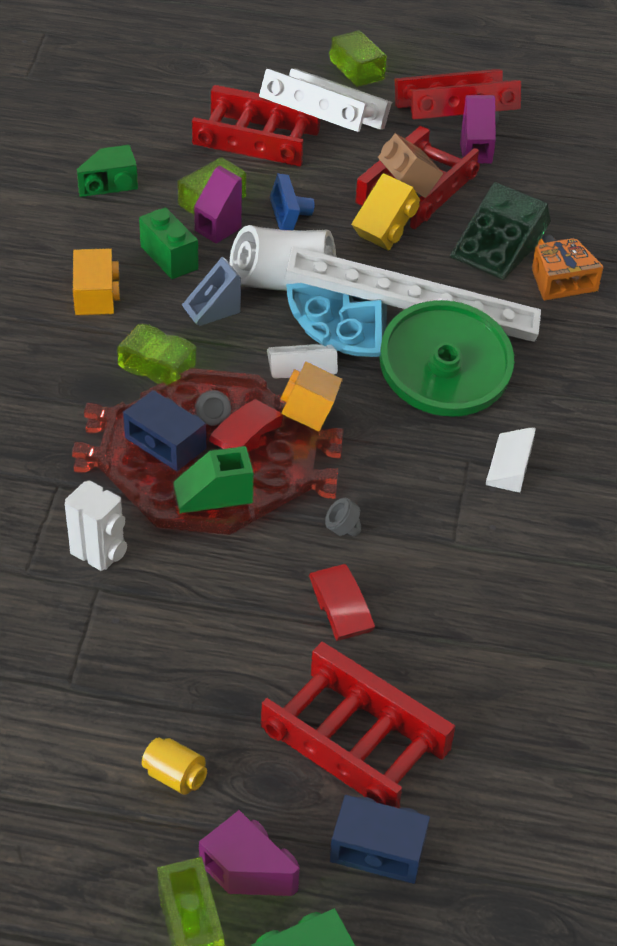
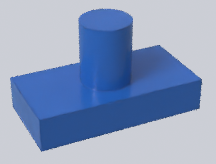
(288, 205)

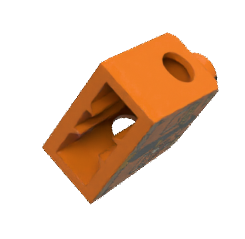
(565, 268)

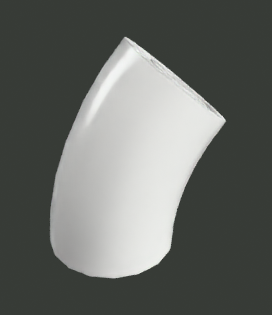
(263, 253)

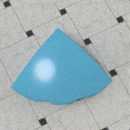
(339, 319)

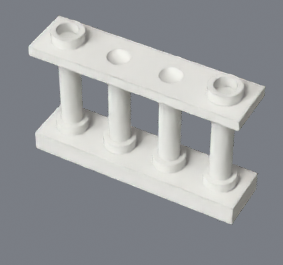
(325, 99)

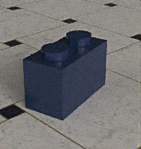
(165, 430)
(379, 838)

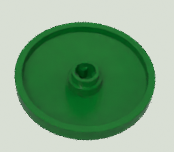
(446, 358)

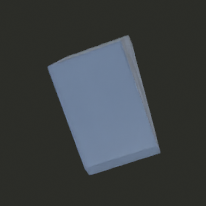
(216, 295)

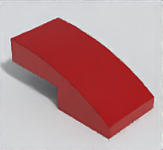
(246, 426)
(342, 601)

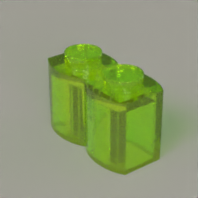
(155, 354)

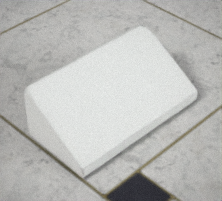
(287, 358)
(511, 459)

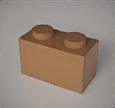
(410, 164)

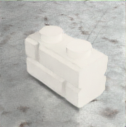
(95, 525)

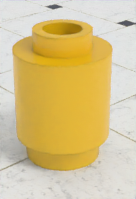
(174, 765)

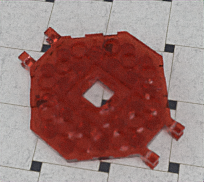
(280, 463)

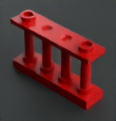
(446, 93)
(239, 139)
(446, 186)
(361, 691)

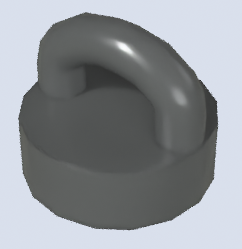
(213, 407)
(344, 518)

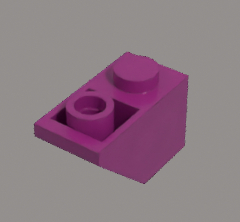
(479, 127)
(219, 206)
(246, 859)

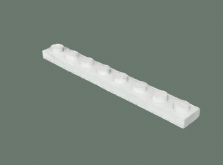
(404, 290)

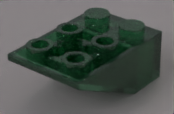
(502, 231)

